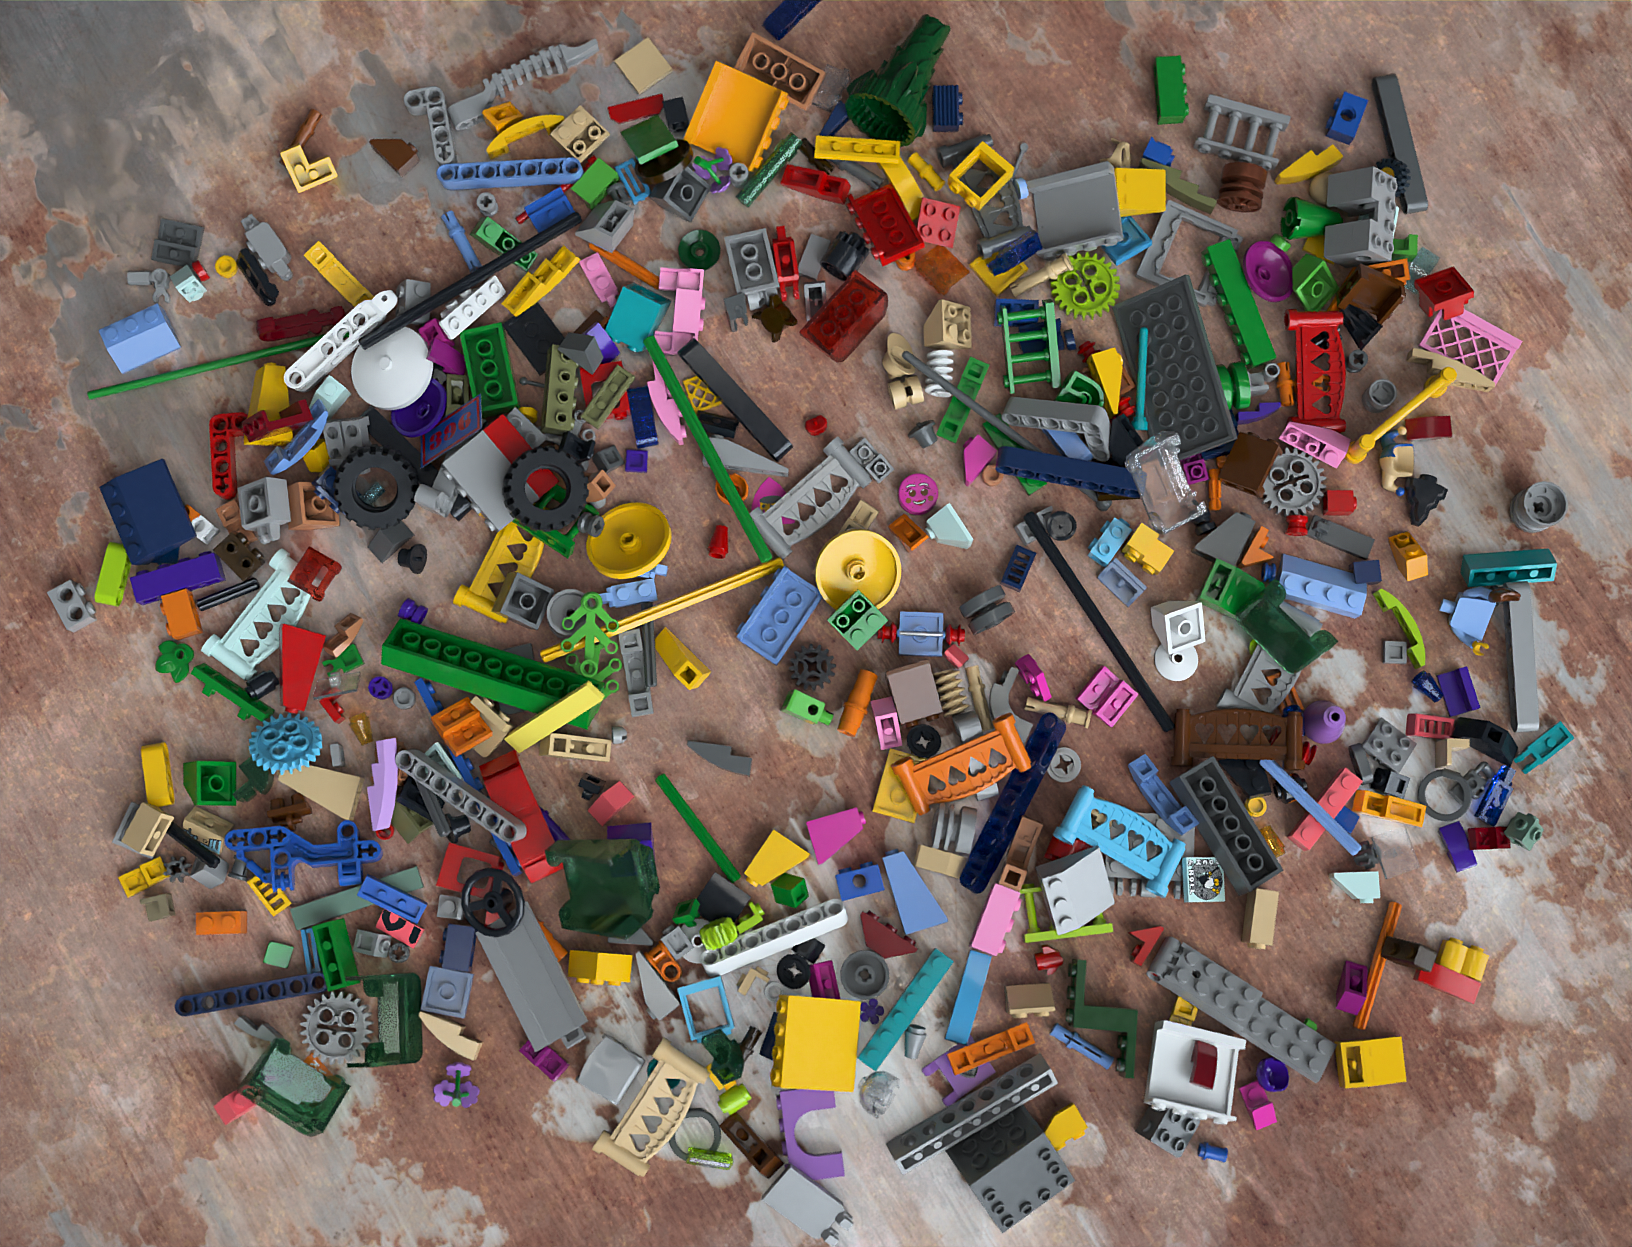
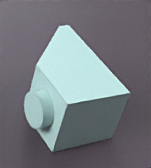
(332, 395)
(1358, 885)

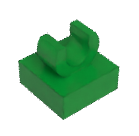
(687, 912)

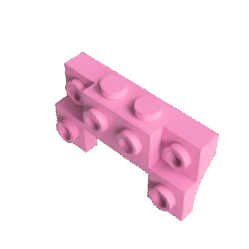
(687, 306)

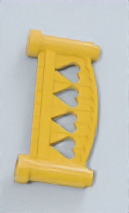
(1433, 387)
(479, 595)

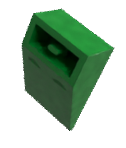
(1226, 588)

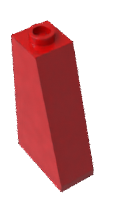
(297, 665)

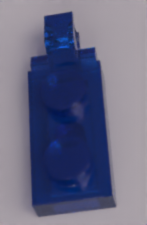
(1015, 253)
(1496, 796)

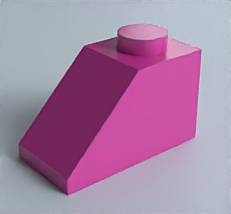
(976, 457)

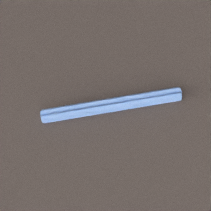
(1311, 806)

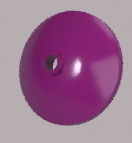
(1268, 271)

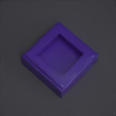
(636, 461)

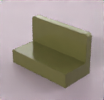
(408, 822)

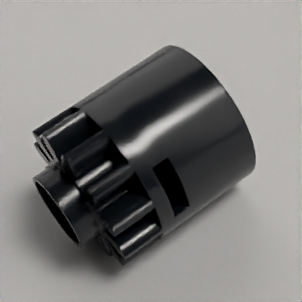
(845, 255)

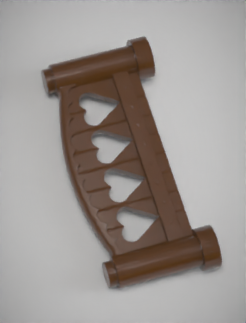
(1285, 748)

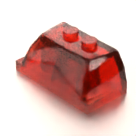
(846, 317)

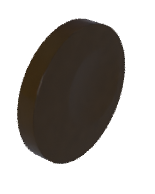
(666, 165)

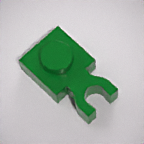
(347, 660)

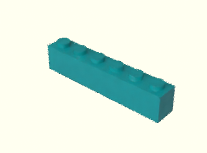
(905, 1009)

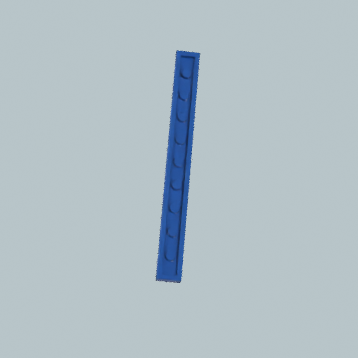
(465, 767)

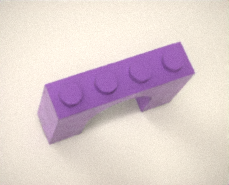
(794, 1105)

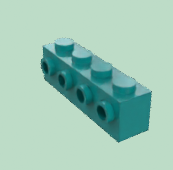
(1508, 566)

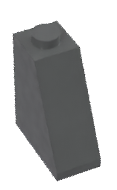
(1226, 540)

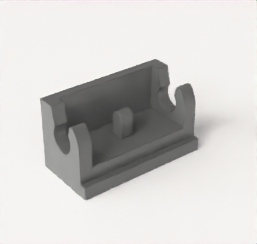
(736, 308)

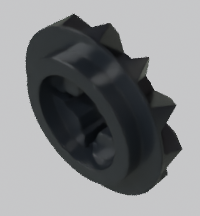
(928, 733)
(786, 976)

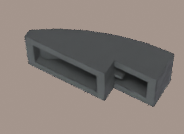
(721, 757)

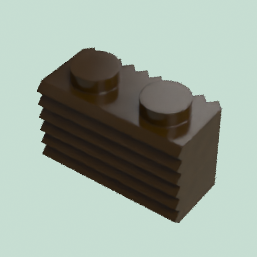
(1408, 954)

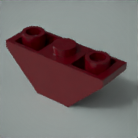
(883, 938)

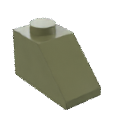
(456, 392)

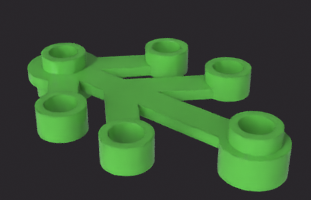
(590, 630)
(602, 675)

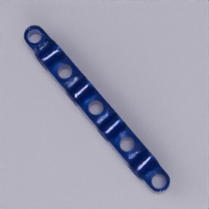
(1006, 818)

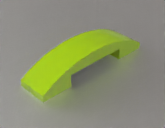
(1417, 651)

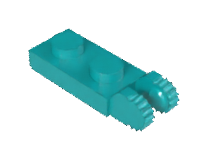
(1545, 746)

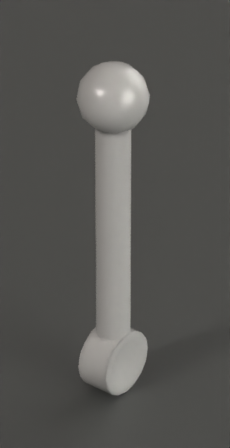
(1023, 148)

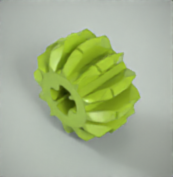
(718, 933)

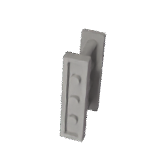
(1240, 111)

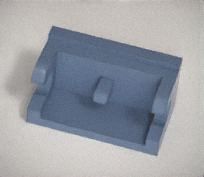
(1121, 582)

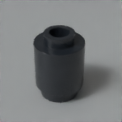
(261, 684)

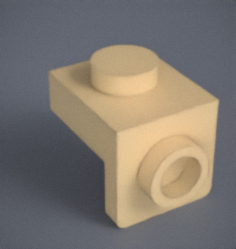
(746, 980)

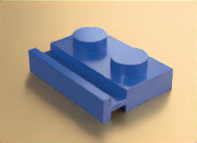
(549, 209)

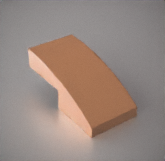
(231, 519)
(347, 631)

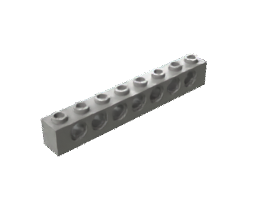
(971, 1113)

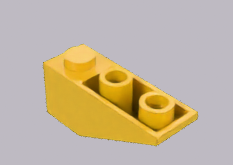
(680, 660)
(1064, 1125)

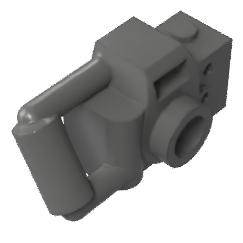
(1475, 781)

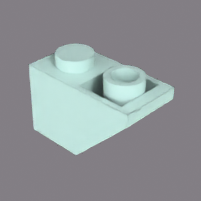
(188, 284)

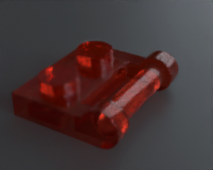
(308, 569)

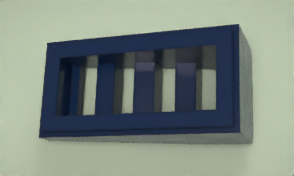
(836, 120)
(1011, 583)

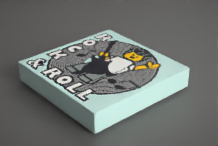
(1203, 880)

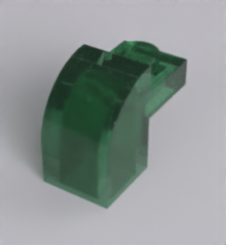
(258, 780)
(726, 1054)

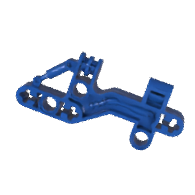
(342, 854)

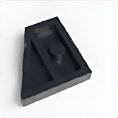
(1360, 325)
(1247, 775)
(412, 799)

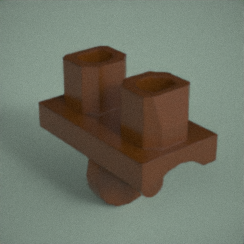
(291, 814)

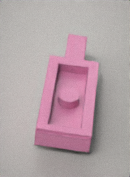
(600, 279)

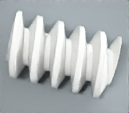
(939, 362)

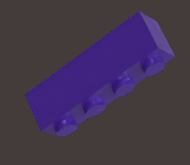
(186, 574)

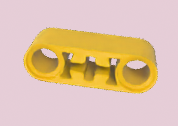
(157, 774)

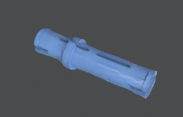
(456, 233)
(1104, 1059)

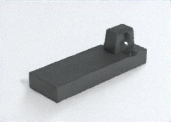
(1340, 537)

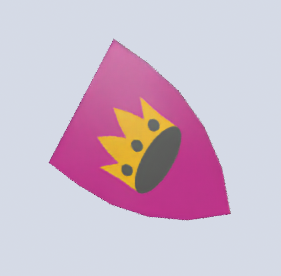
(768, 495)

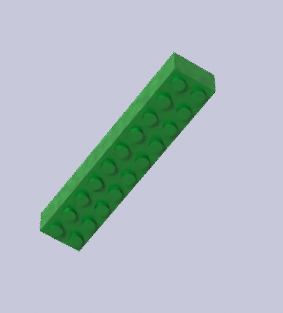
(482, 669)

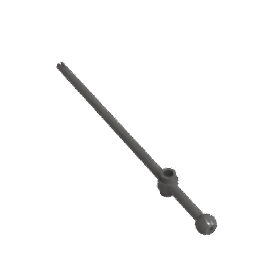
(1101, 505)

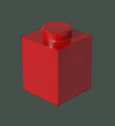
(1339, 503)

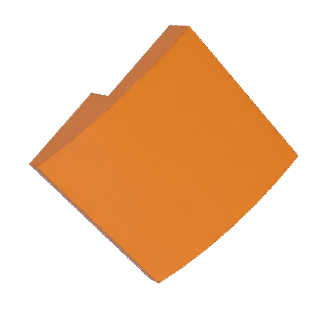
(461, 726)

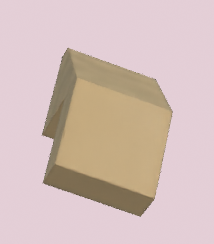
(939, 861)

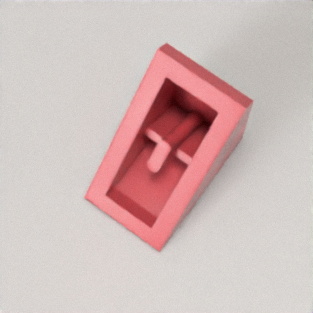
(610, 803)

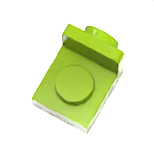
(747, 921)

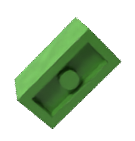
(595, 182)

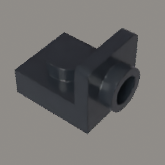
(1390, 782)

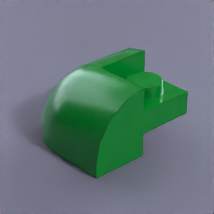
(1080, 390)

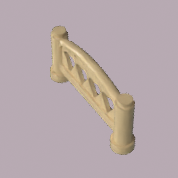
(671, 1065)

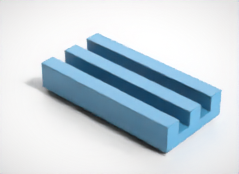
(641, 196)
(304, 933)

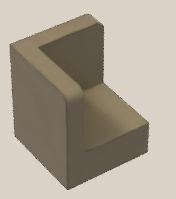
(159, 907)

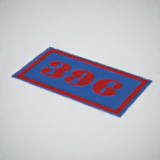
(451, 430)

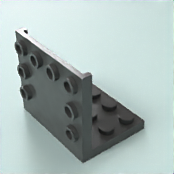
(1011, 1167)

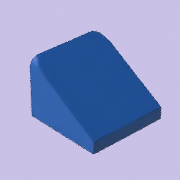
(1347, 819)

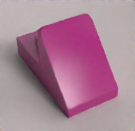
(1257, 1104)

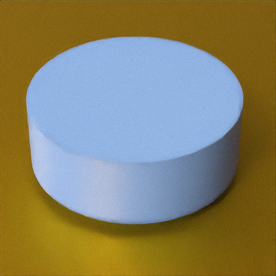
(1021, 188)

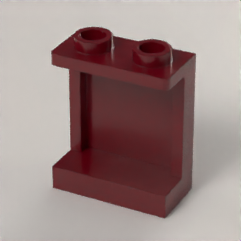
(292, 417)

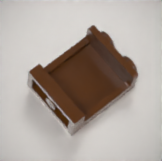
(1371, 292)
(1249, 463)

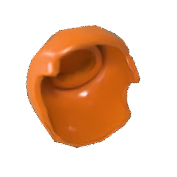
(740, 484)

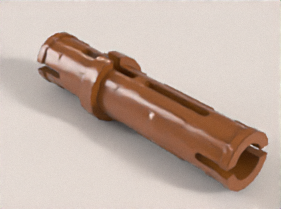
(305, 130)

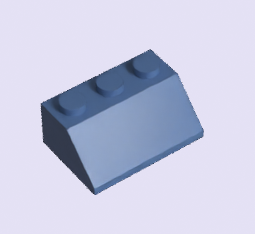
(140, 338)

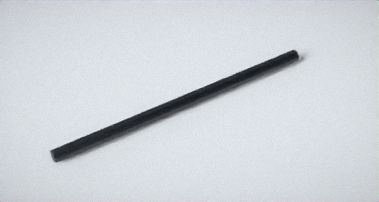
(470, 280)
(1098, 622)

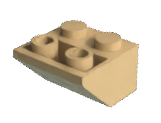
(579, 134)
(1029, 999)

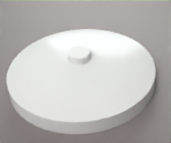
(392, 370)

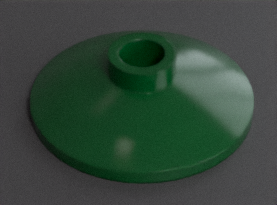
(696, 241)

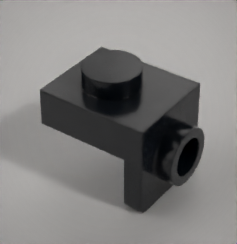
(577, 447)

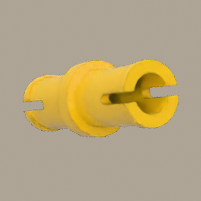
(926, 171)

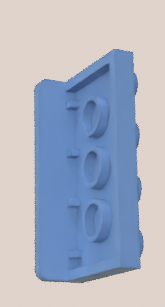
(779, 615)

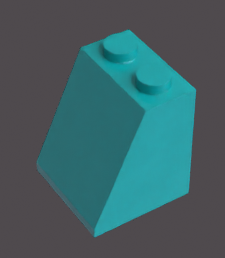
(636, 316)

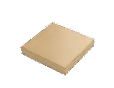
(643, 66)

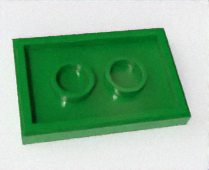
(649, 139)

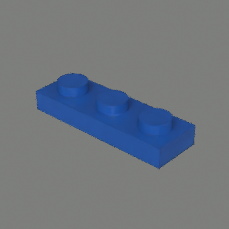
(392, 899)

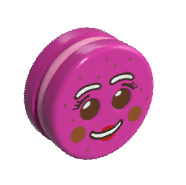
(917, 494)

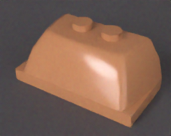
(781, 70)

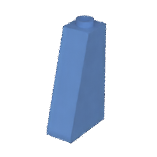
(912, 897)

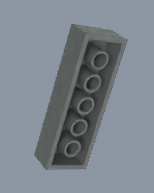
(1226, 826)

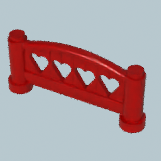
(1307, 326)

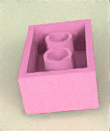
(995, 920)

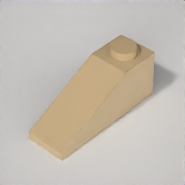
(575, 747)

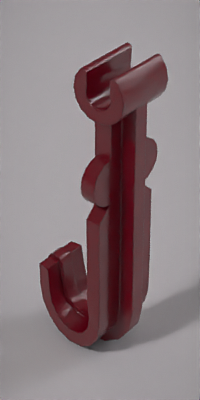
(297, 325)

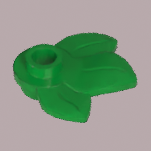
(171, 660)

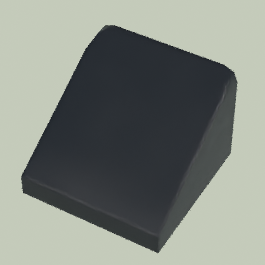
(809, 949)

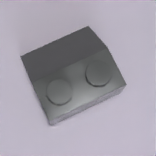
(681, 194)

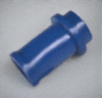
(1212, 1152)

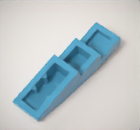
(968, 997)

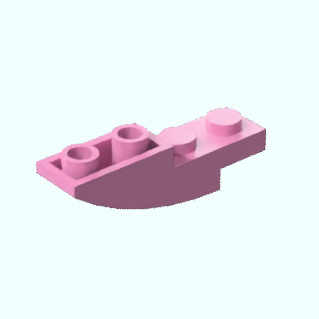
(666, 408)

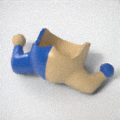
(1395, 460)

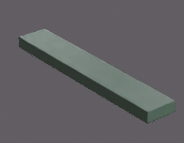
(348, 901)

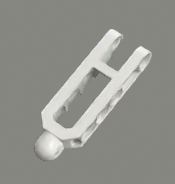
(317, 363)

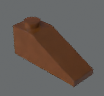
(751, 1145)

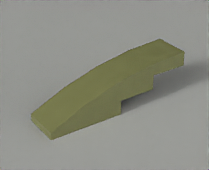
(1181, 189)

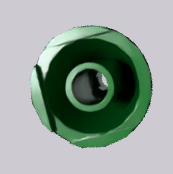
(1306, 219)

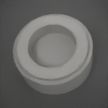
(404, 698)

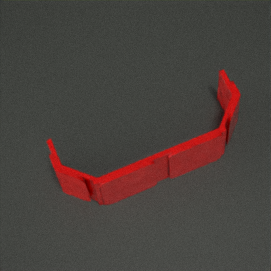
(512, 792)

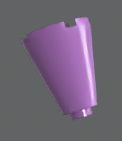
(1324, 721)

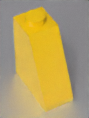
(774, 859)

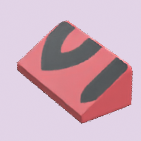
(400, 928)

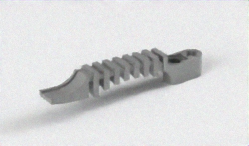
(469, 111)

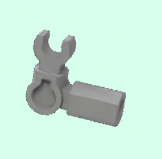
(159, 277)

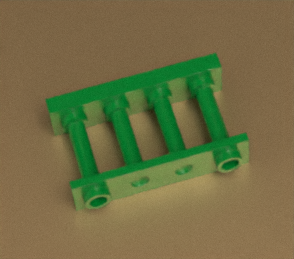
(1046, 333)
(559, 542)

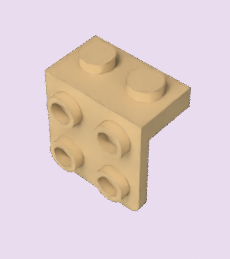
(497, 722)

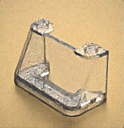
(1163, 483)

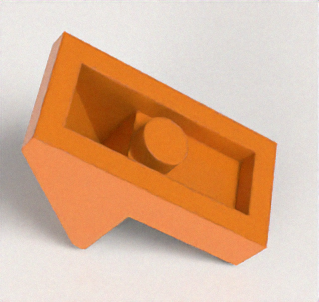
(908, 532)
(1253, 554)

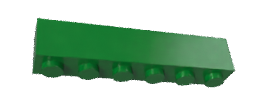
(1238, 304)

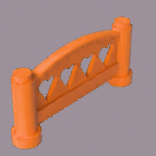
(1002, 739)

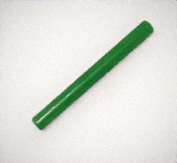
(698, 828)

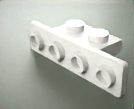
(470, 306)

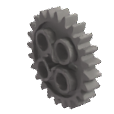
(1298, 500)
(334, 1047)

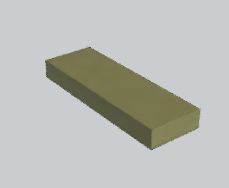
(607, 397)

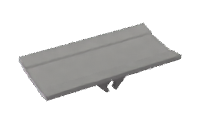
(533, 981)

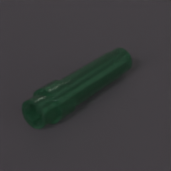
(782, 154)

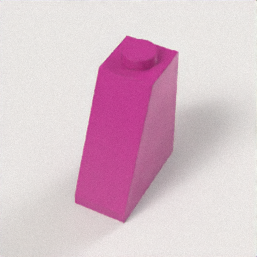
(833, 832)

